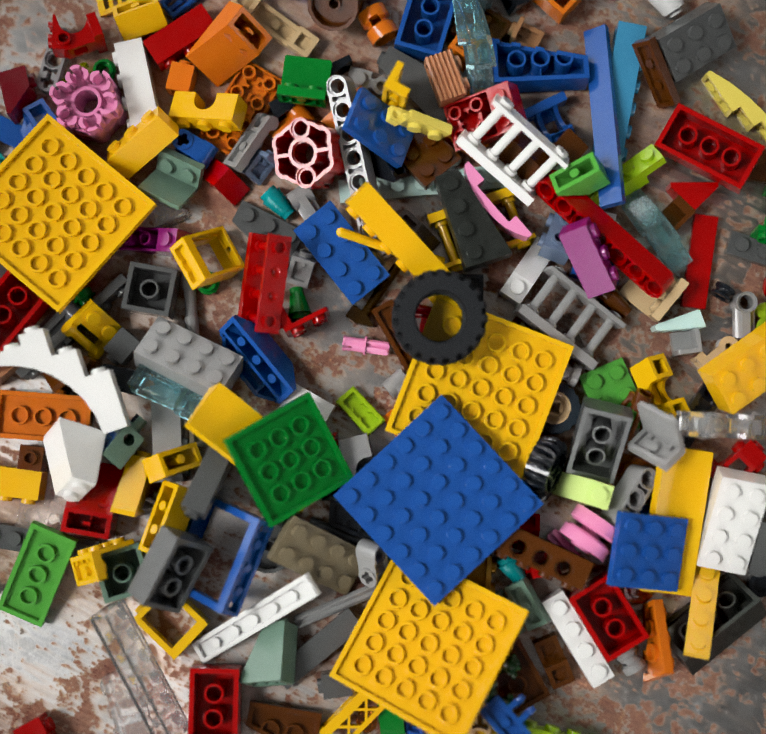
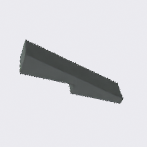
(323, 643)

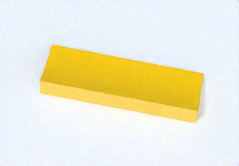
(220, 416)
(684, 494)

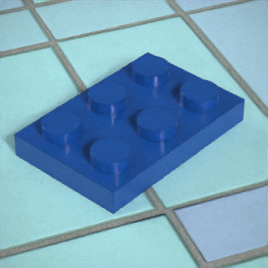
(368, 126)

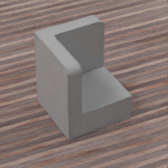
(685, 342)

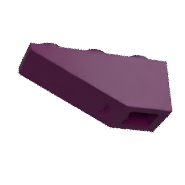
(153, 240)

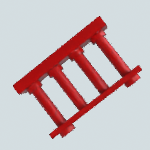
(264, 281)

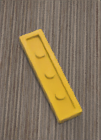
(702, 613)

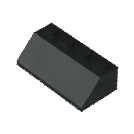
(735, 614)

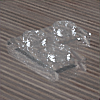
(49, 514)

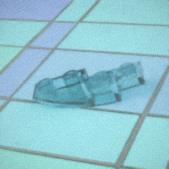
(477, 43)
(657, 230)

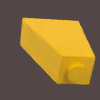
(132, 487)

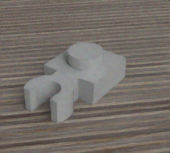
(364, 78)

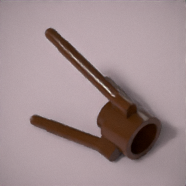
(635, 398)

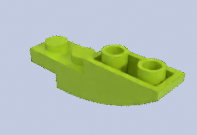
(637, 169)

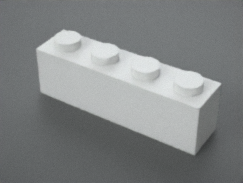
(135, 79)
(577, 638)

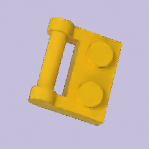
(97, 322)

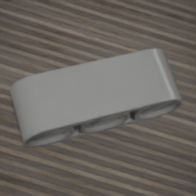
(630, 492)

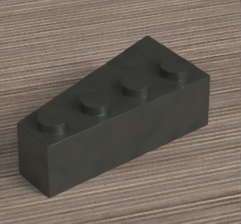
(470, 225)

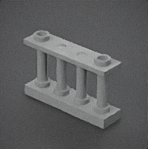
(529, 314)

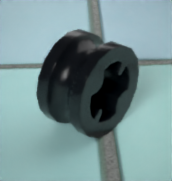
(722, 292)

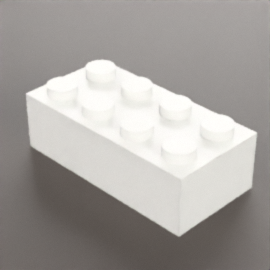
(732, 520)

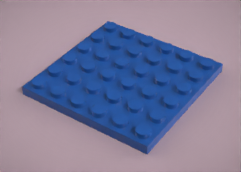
(438, 500)

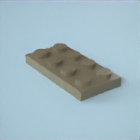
(314, 550)

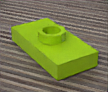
(360, 411)

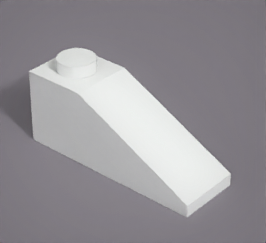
(524, 275)

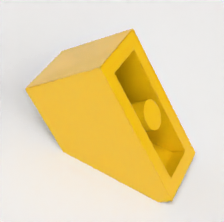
(172, 462)

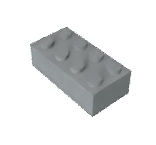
(187, 357)

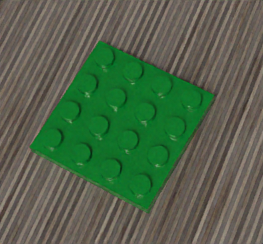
(288, 459)

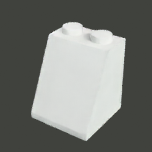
(73, 457)

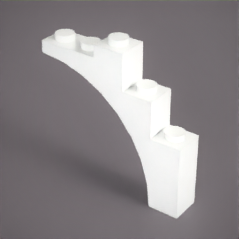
(98, 389)

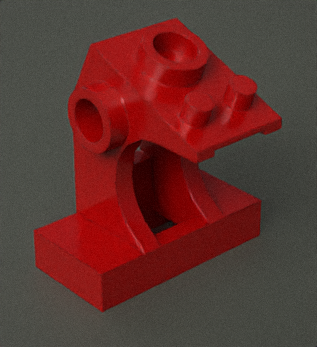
(79, 43)
(749, 452)

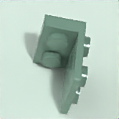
(174, 179)

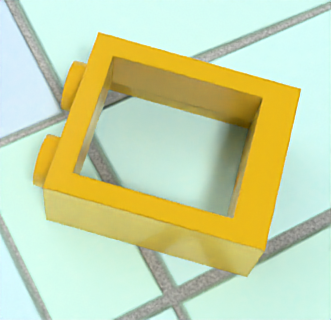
(194, 266)
(183, 643)

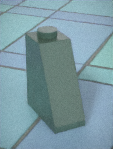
(272, 656)

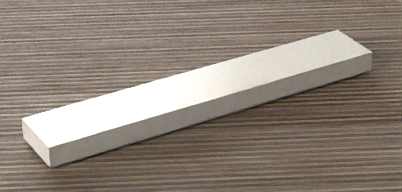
(256, 617)

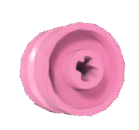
(589, 533)

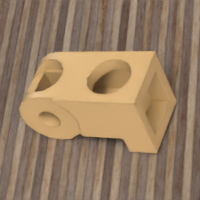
(721, 345)

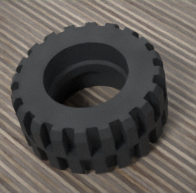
(471, 306)

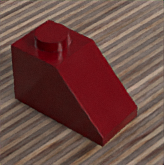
(17, 91)

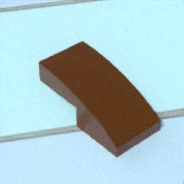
(553, 660)

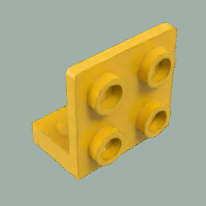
(90, 566)

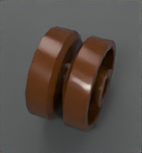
(333, 14)

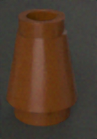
(615, 301)

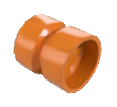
(376, 22)

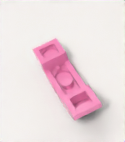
(514, 227)

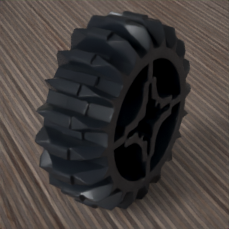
(545, 466)

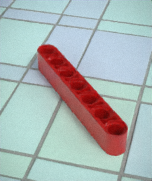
(623, 248)

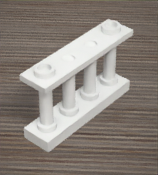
(507, 173)

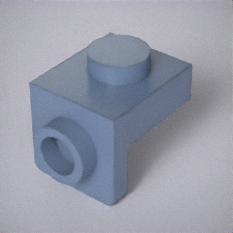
(260, 166)

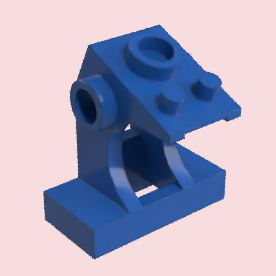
(547, 112)

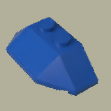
(265, 365)

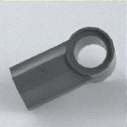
(55, 321)

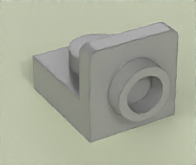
(301, 268)

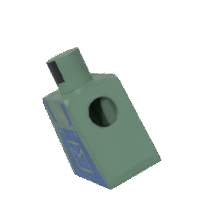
(119, 450)

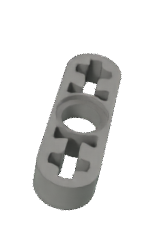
(44, 75)

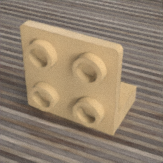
(653, 307)

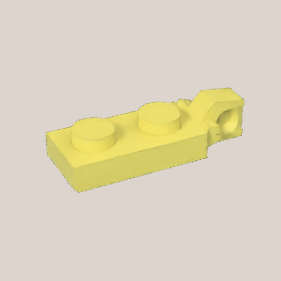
(418, 123)

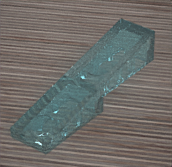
(164, 391)

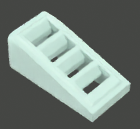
(681, 323)

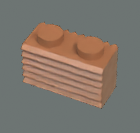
(446, 78)

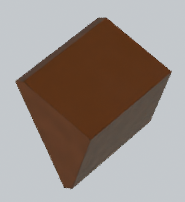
(534, 162)

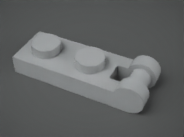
(250, 141)

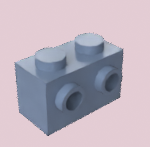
(550, 242)

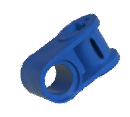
(196, 149)

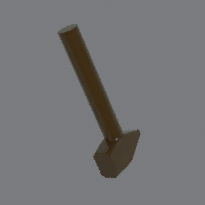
(360, 316)

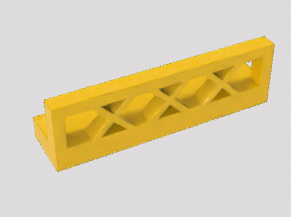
(393, 91)
(345, 710)

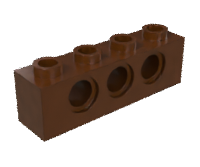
(578, 566)

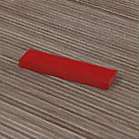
(699, 270)

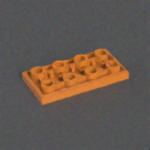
(257, 89)

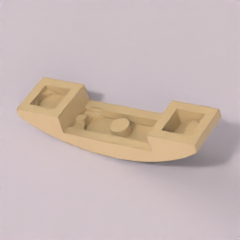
(280, 28)

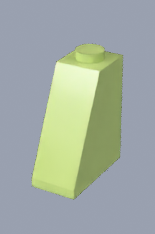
(584, 491)

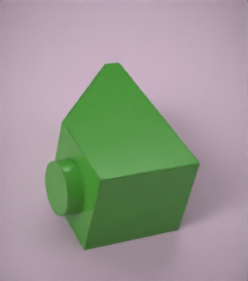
(580, 177)

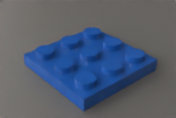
(647, 551)

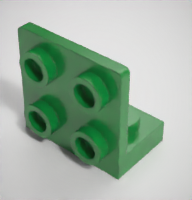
(304, 81)

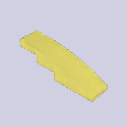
(734, 101)

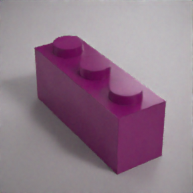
(589, 257)

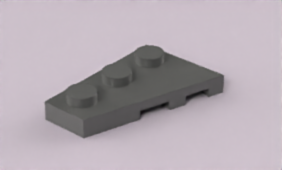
(255, 220)

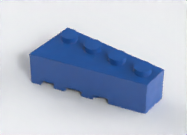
(538, 68)

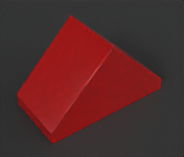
(225, 182)
(692, 192)

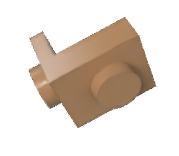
(525, 34)

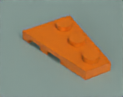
(657, 651)

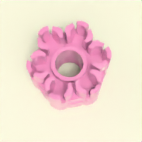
(80, 90)

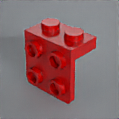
(299, 327)

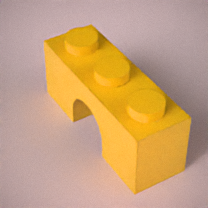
(224, 115)
(651, 376)

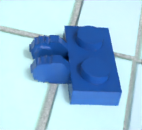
(503, 719)

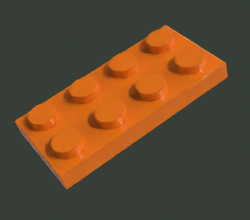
(33, 413)

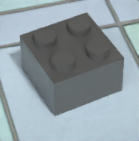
(151, 290)

